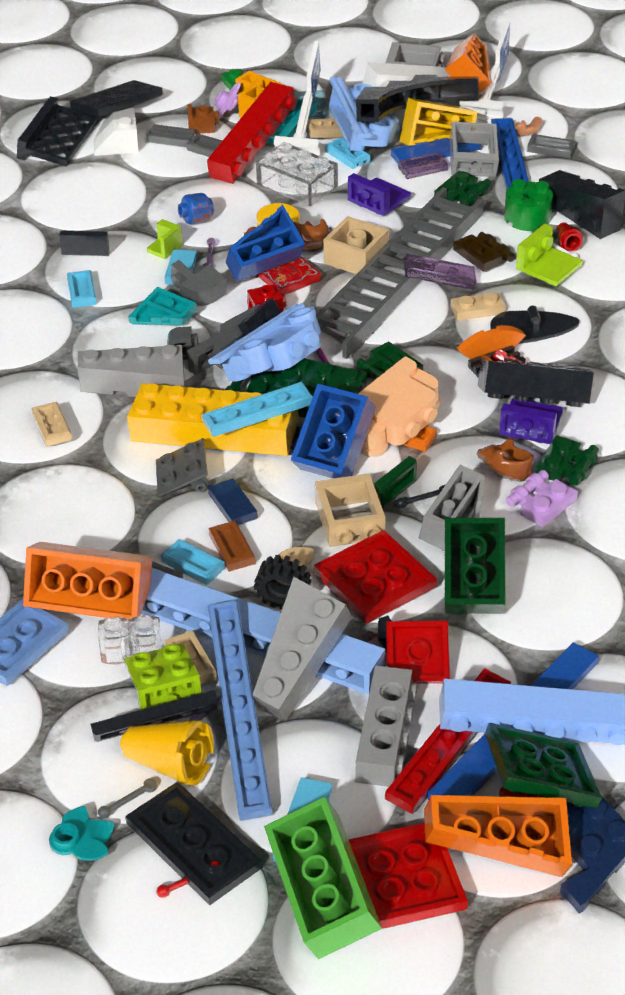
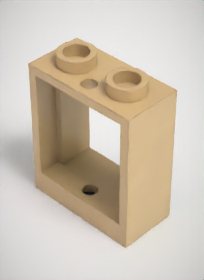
(346, 492)

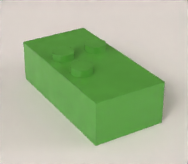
(322, 878)

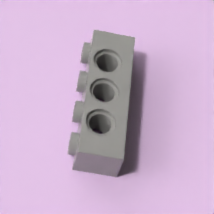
(384, 726)

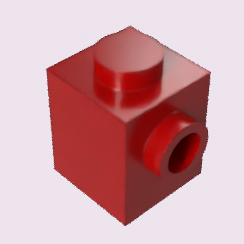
(259, 295)

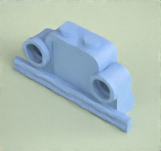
(355, 133)
(272, 345)

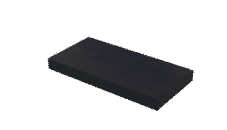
(116, 98)
(191, 839)

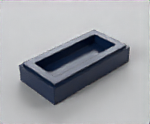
(232, 502)

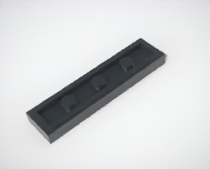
(157, 714)

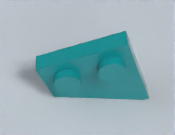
(163, 309)

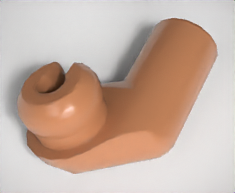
(532, 128)

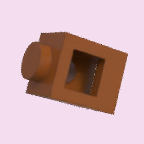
(202, 119)

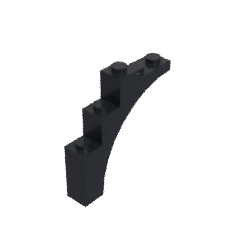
(379, 102)

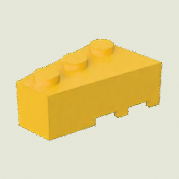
(431, 120)

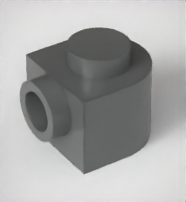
(184, 337)

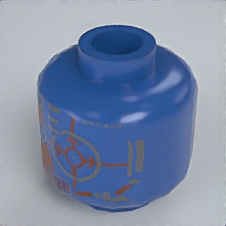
(196, 208)

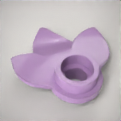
(227, 100)

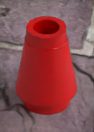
(569, 237)

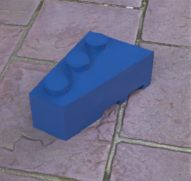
(266, 247)

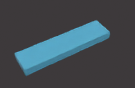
(257, 409)

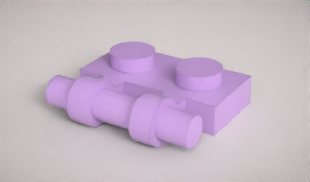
(547, 503)

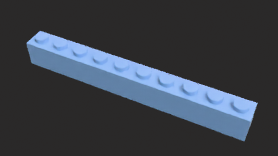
(186, 606)

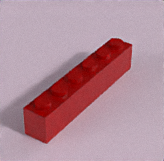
(251, 132)

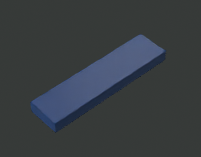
(425, 148)

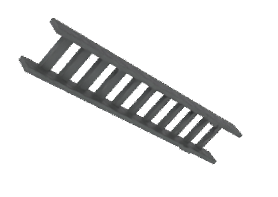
(371, 322)

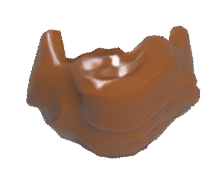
(313, 235)
(507, 460)

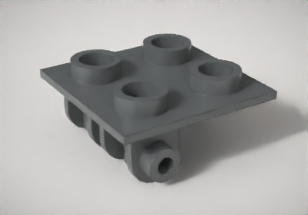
(183, 468)

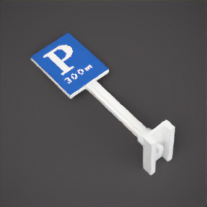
(487, 108)
(299, 138)

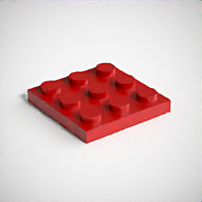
(375, 576)
(408, 876)

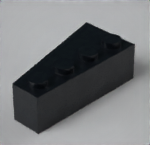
(586, 203)
(535, 381)

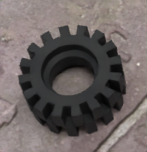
(274, 570)

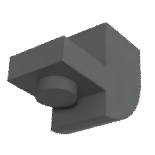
(201, 287)

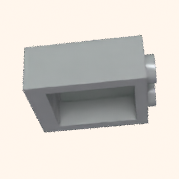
(415, 54)
(474, 163)

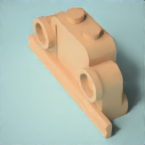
(404, 405)

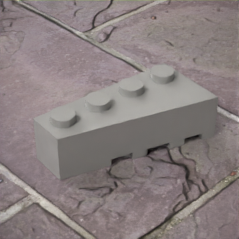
(128, 368)

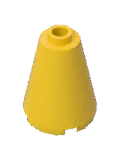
(171, 749)

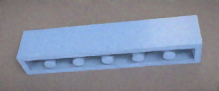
(541, 710)

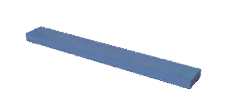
(239, 711)

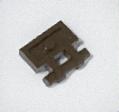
(483, 250)

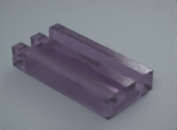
(422, 165)

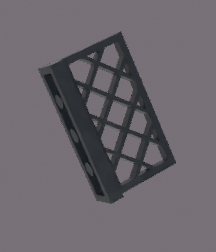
(41, 127)

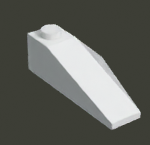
(117, 134)

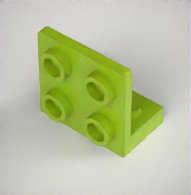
(542, 261)
(163, 675)

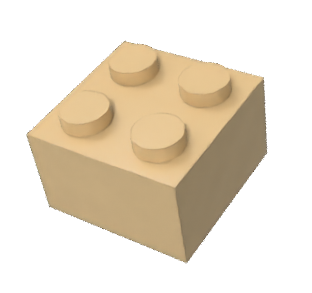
(354, 244)

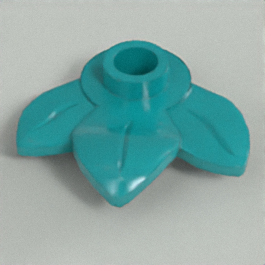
(84, 835)

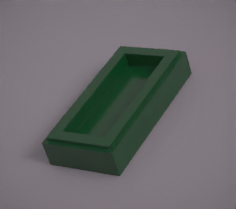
(396, 480)

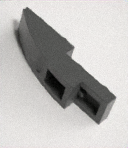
(229, 333)

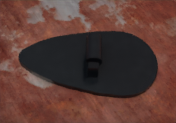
(536, 324)

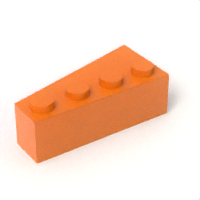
(470, 60)
(505, 829)

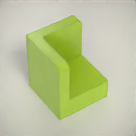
(168, 239)

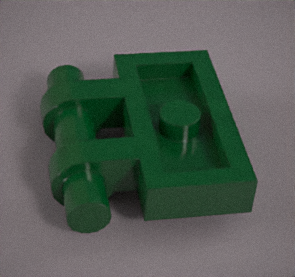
(464, 188)
(383, 357)
(560, 456)

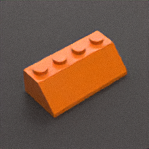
(86, 580)

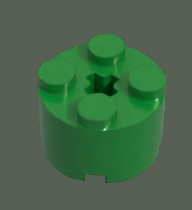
(528, 204)

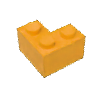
(251, 87)

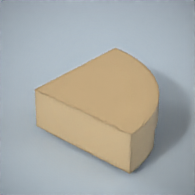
(302, 554)

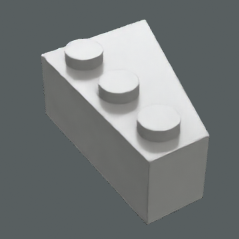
(458, 499)

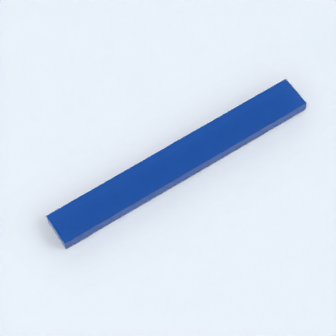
(478, 763)

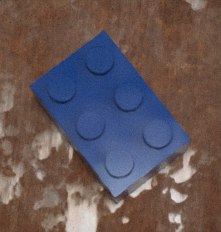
(333, 432)

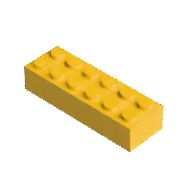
(175, 418)

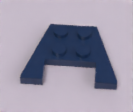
(597, 847)

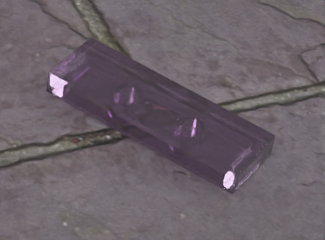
(439, 271)

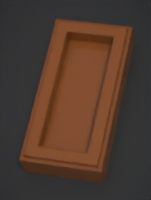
(232, 546)

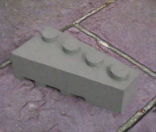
(299, 646)

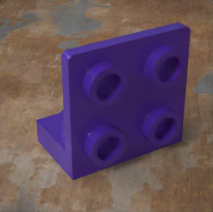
(375, 194)
(530, 421)

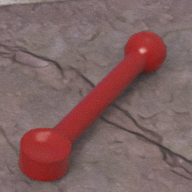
(164, 890)

